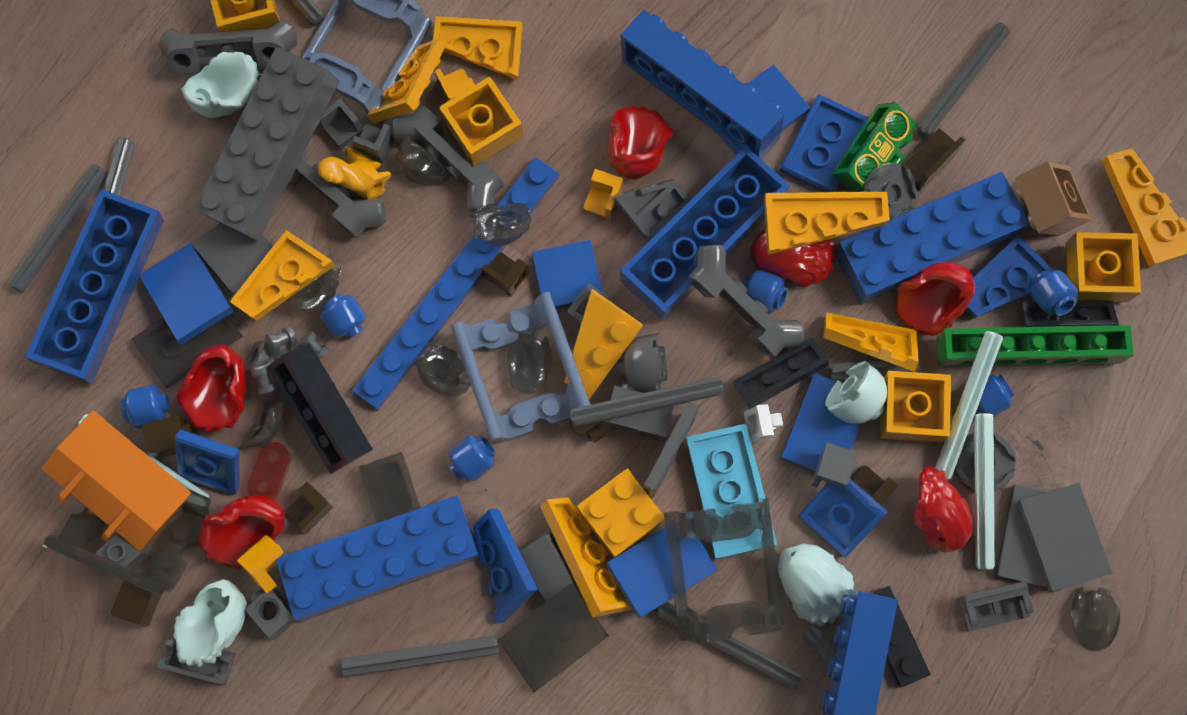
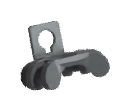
(270, 351)

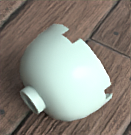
(860, 395)

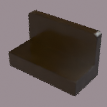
(932, 157)

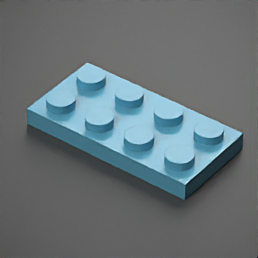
(726, 477)

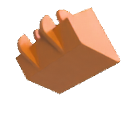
(115, 481)

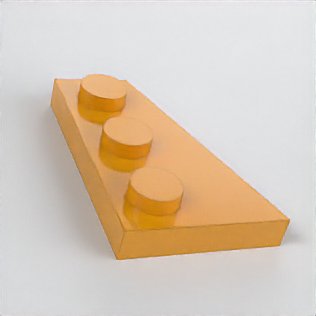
(482, 42)
(415, 77)
(280, 275)
(876, 339)
(601, 340)

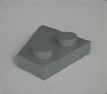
(652, 206)

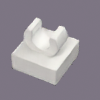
(761, 422)

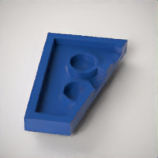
(1006, 277)
(507, 571)

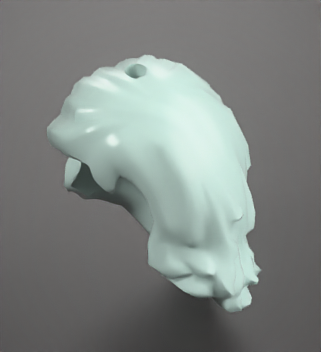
(222, 85)
(814, 582)
(209, 627)

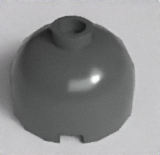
(644, 364)

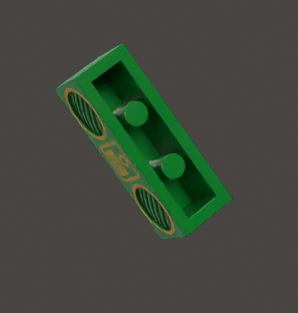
(874, 145)

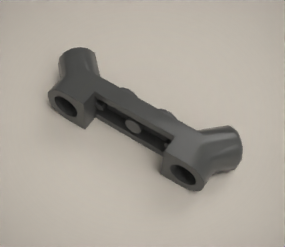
(190, 52)
(426, 129)
(350, 215)
(712, 279)

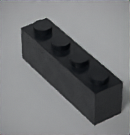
(319, 408)

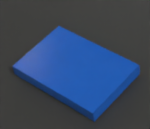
(776, 88)
(822, 143)
(186, 293)
(816, 427)
(645, 571)

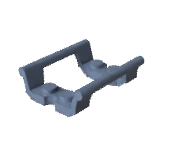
(352, 82)
(496, 336)

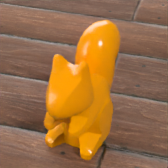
(355, 173)

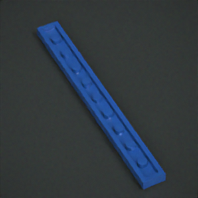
(447, 295)

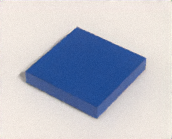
(566, 271)
(207, 462)
(842, 515)

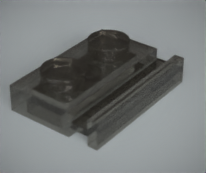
(389, 487)

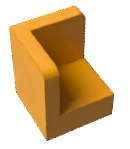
(453, 83)
(600, 196)
(260, 560)

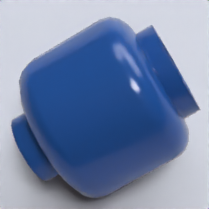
(767, 289)
(1054, 292)
(343, 316)
(995, 396)
(144, 405)
(472, 458)

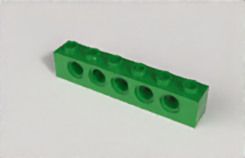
(1039, 345)

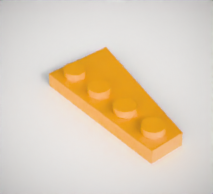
(1148, 211)
(818, 216)
(584, 558)

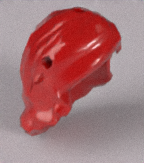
(637, 141)
(798, 265)
(935, 297)
(214, 389)
(942, 512)
(240, 527)

